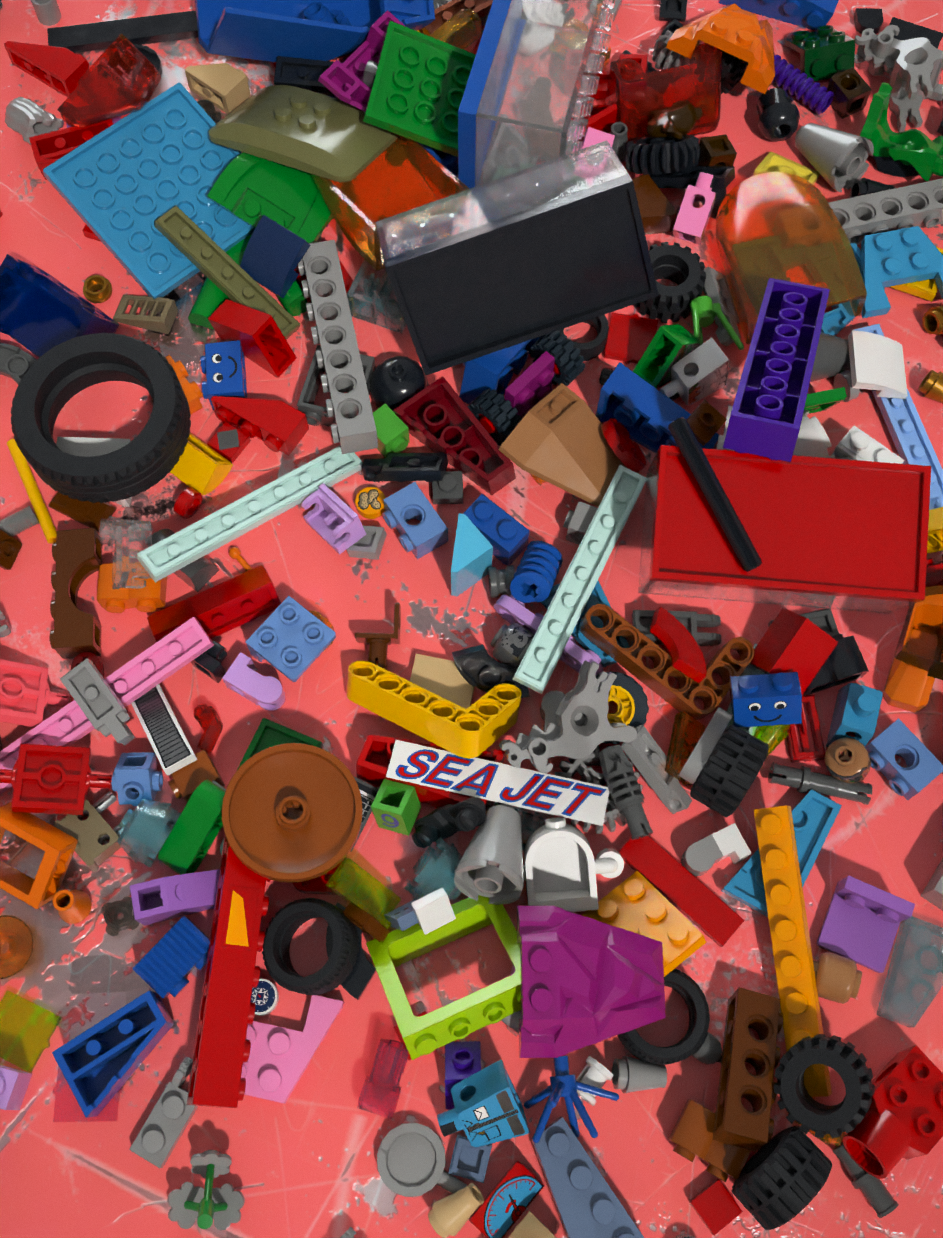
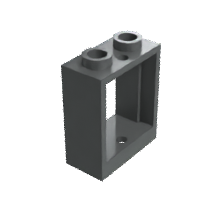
(317, 414)

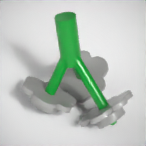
(206, 1203)

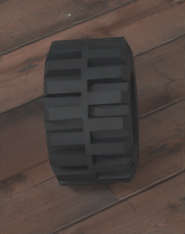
(681, 267)
(729, 771)
(807, 1111)
(782, 1178)

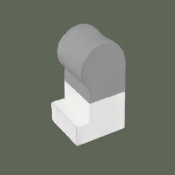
(714, 848)

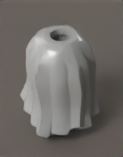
(30, 119)

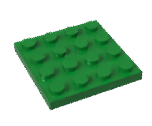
(419, 88)

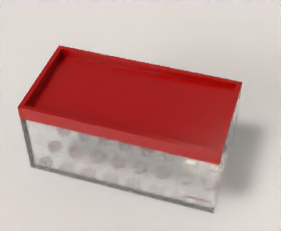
(822, 526)

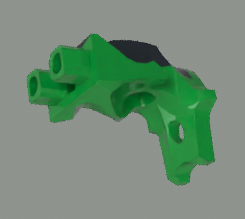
(902, 152)

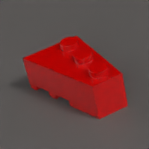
(56, 144)

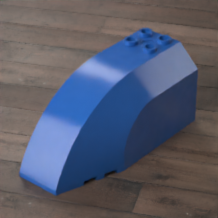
(279, 29)

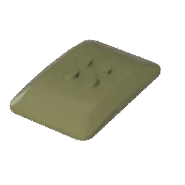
(303, 132)

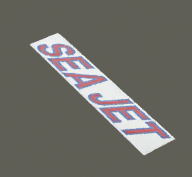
(498, 782)

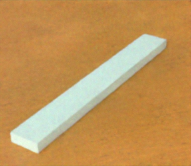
(246, 513)
(579, 580)

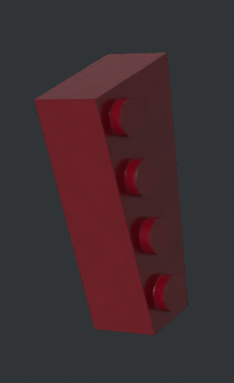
(447, 425)

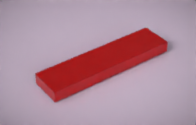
(682, 889)

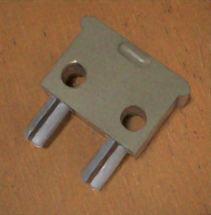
(92, 832)

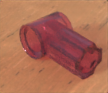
(382, 1087)

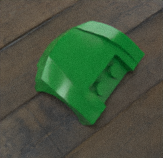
(263, 187)

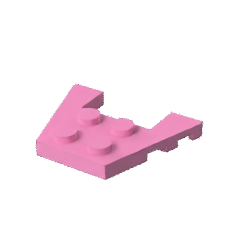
(283, 1054)

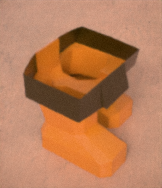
(917, 654)

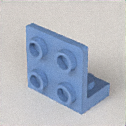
(290, 639)

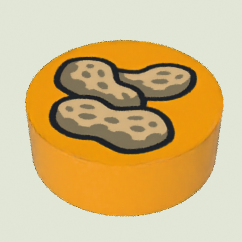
(370, 502)

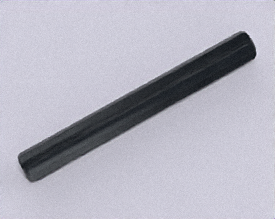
(714, 494)

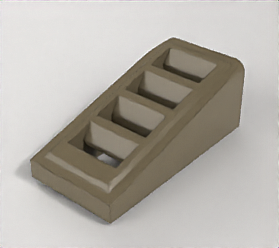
(161, 323)

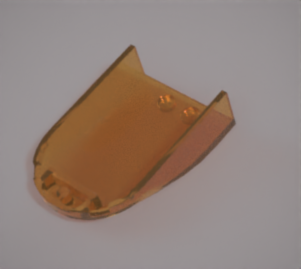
(393, 183)
(785, 232)

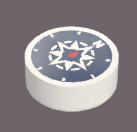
(265, 997)

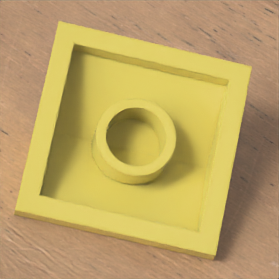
(777, 163)

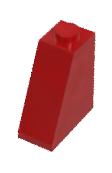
(258, 335)

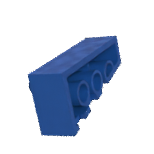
(494, 370)

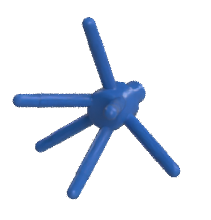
(566, 1086)

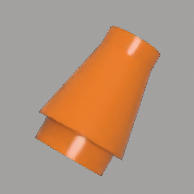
(77, 909)

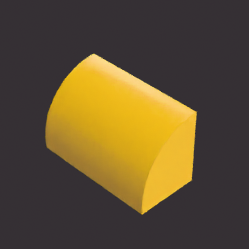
(201, 466)

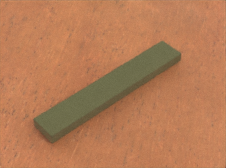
(222, 268)

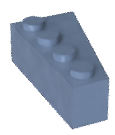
(578, 1188)

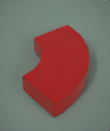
(680, 643)

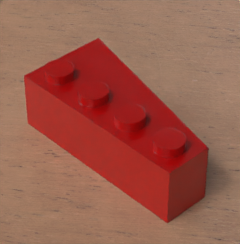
(375, 760)

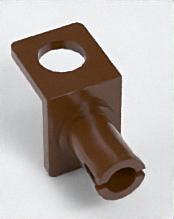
(379, 642)

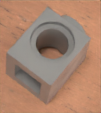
(579, 521)

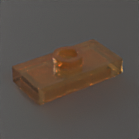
(683, 740)

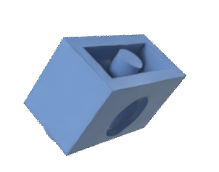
(412, 504)
(921, 763)

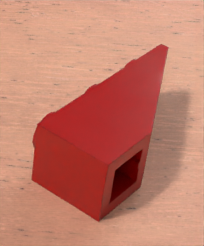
(268, 420)

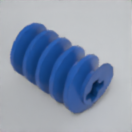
(536, 572)

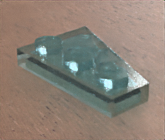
(913, 973)

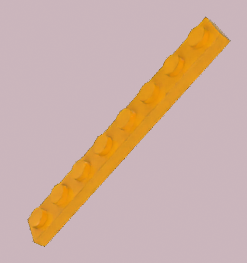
(790, 936)

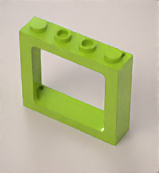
(466, 1014)

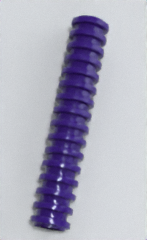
(801, 86)

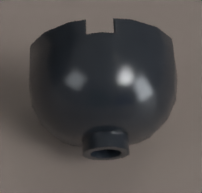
(396, 381)

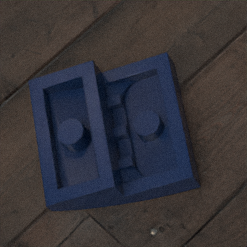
(273, 256)

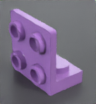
(863, 923)

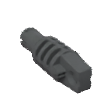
(625, 790)

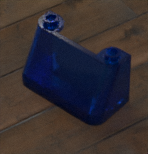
(43, 310)

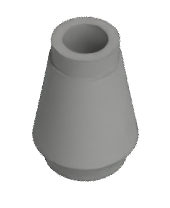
(637, 1075)

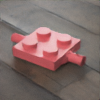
(25, 693)

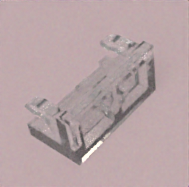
(127, 540)

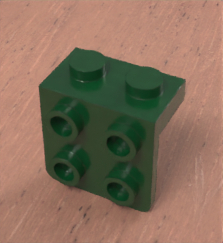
(823, 51)

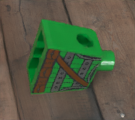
(666, 348)

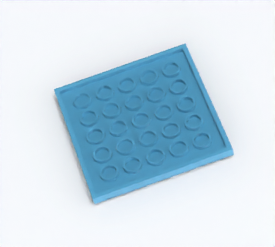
(140, 173)

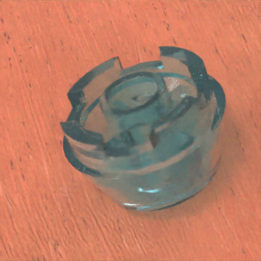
(147, 830)
(434, 871)

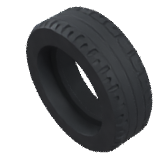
(81, 364)

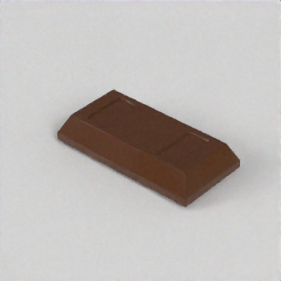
(82, 511)

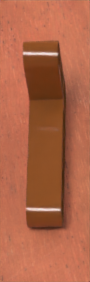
(656, 678)

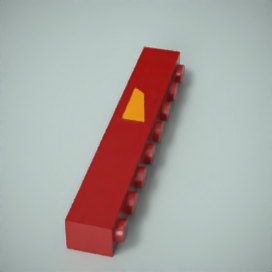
(228, 986)

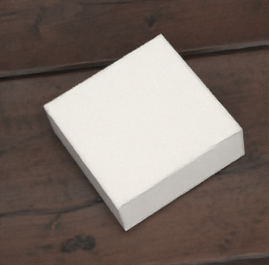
(433, 911)

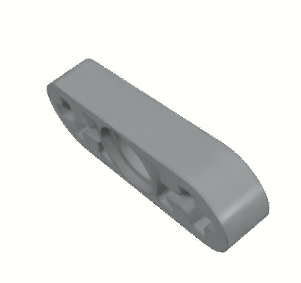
(705, 745)

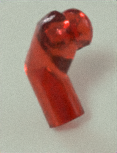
(211, 726)

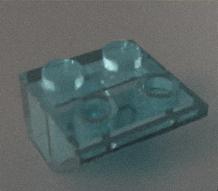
(374, 299)

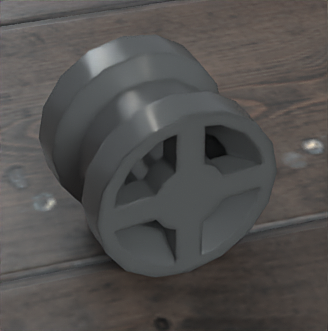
(500, 580)

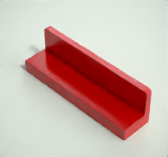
(221, 606)

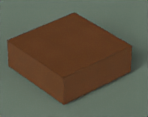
(366, 922)

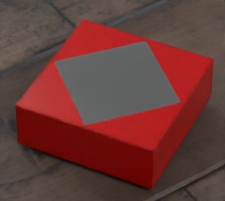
(229, 441)

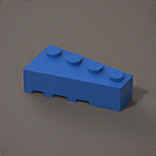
(798, 12)
(641, 409)

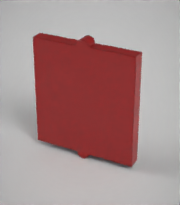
(629, 337)

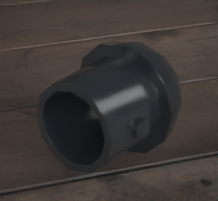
(777, 115)

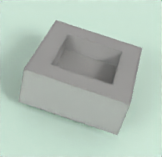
(369, 545)

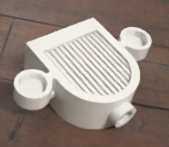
(563, 869)

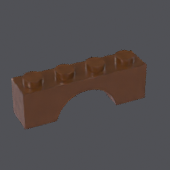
(76, 557)

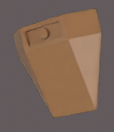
(564, 446)

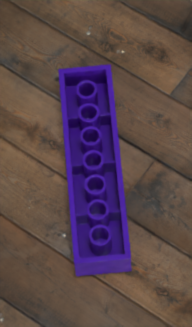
(777, 371)

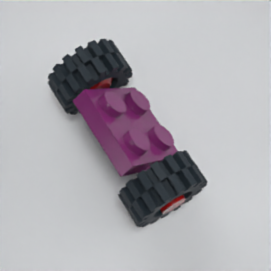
(553, 363)

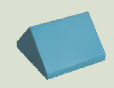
(470, 556)

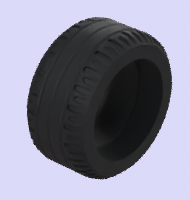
(278, 940)
(696, 1032)

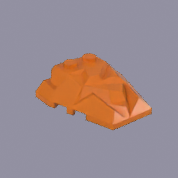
(737, 34)

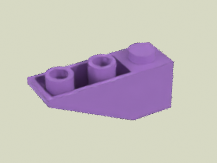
(174, 896)

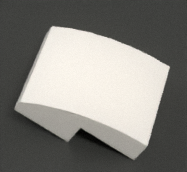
(877, 364)

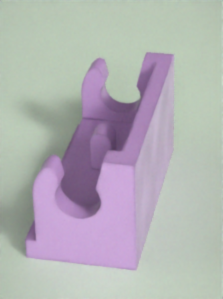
(333, 519)

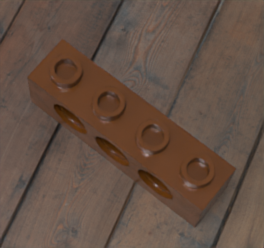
(732, 1121)

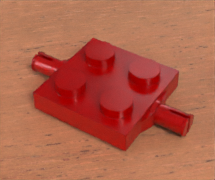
(52, 779)

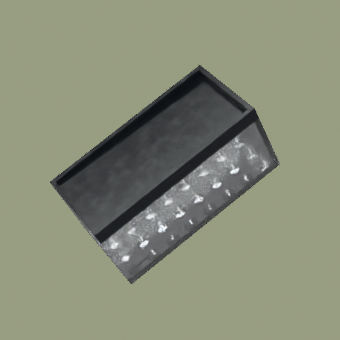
(518, 257)

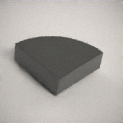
(369, 73)

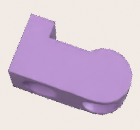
(260, 690)

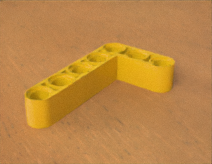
(431, 716)

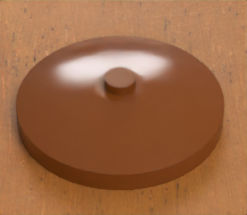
(292, 812)

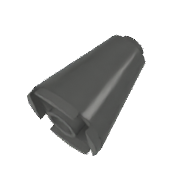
(831, 357)

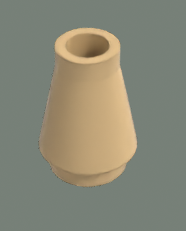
(454, 1210)

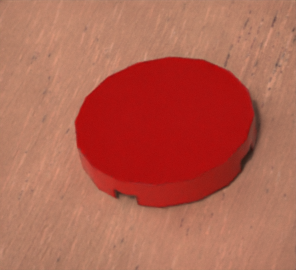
(627, 451)

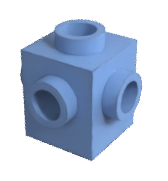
(136, 778)

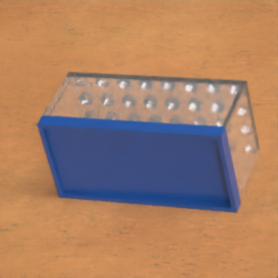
(531, 85)

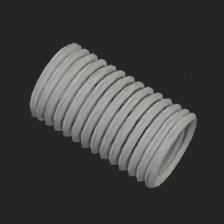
(17, 518)

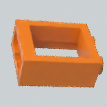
(53, 867)

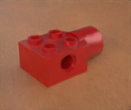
(903, 1114)

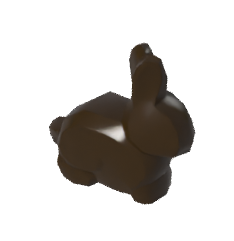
(673, 120)

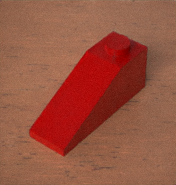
(49, 64)

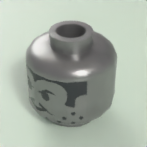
(511, 643)

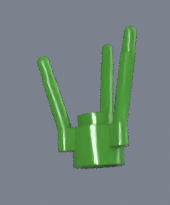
(703, 315)

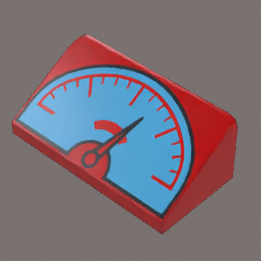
(506, 1201)

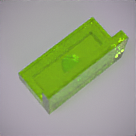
(363, 890)

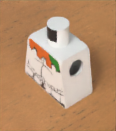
(698, 374)

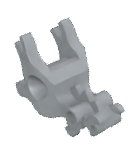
(912, 66)
(579, 727)

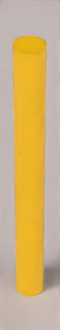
(33, 492)

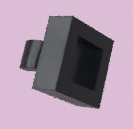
(210, 662)

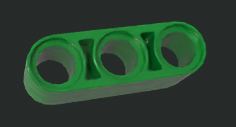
(194, 830)

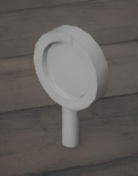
(414, 1161)

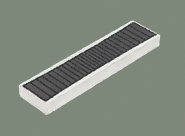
(163, 730)

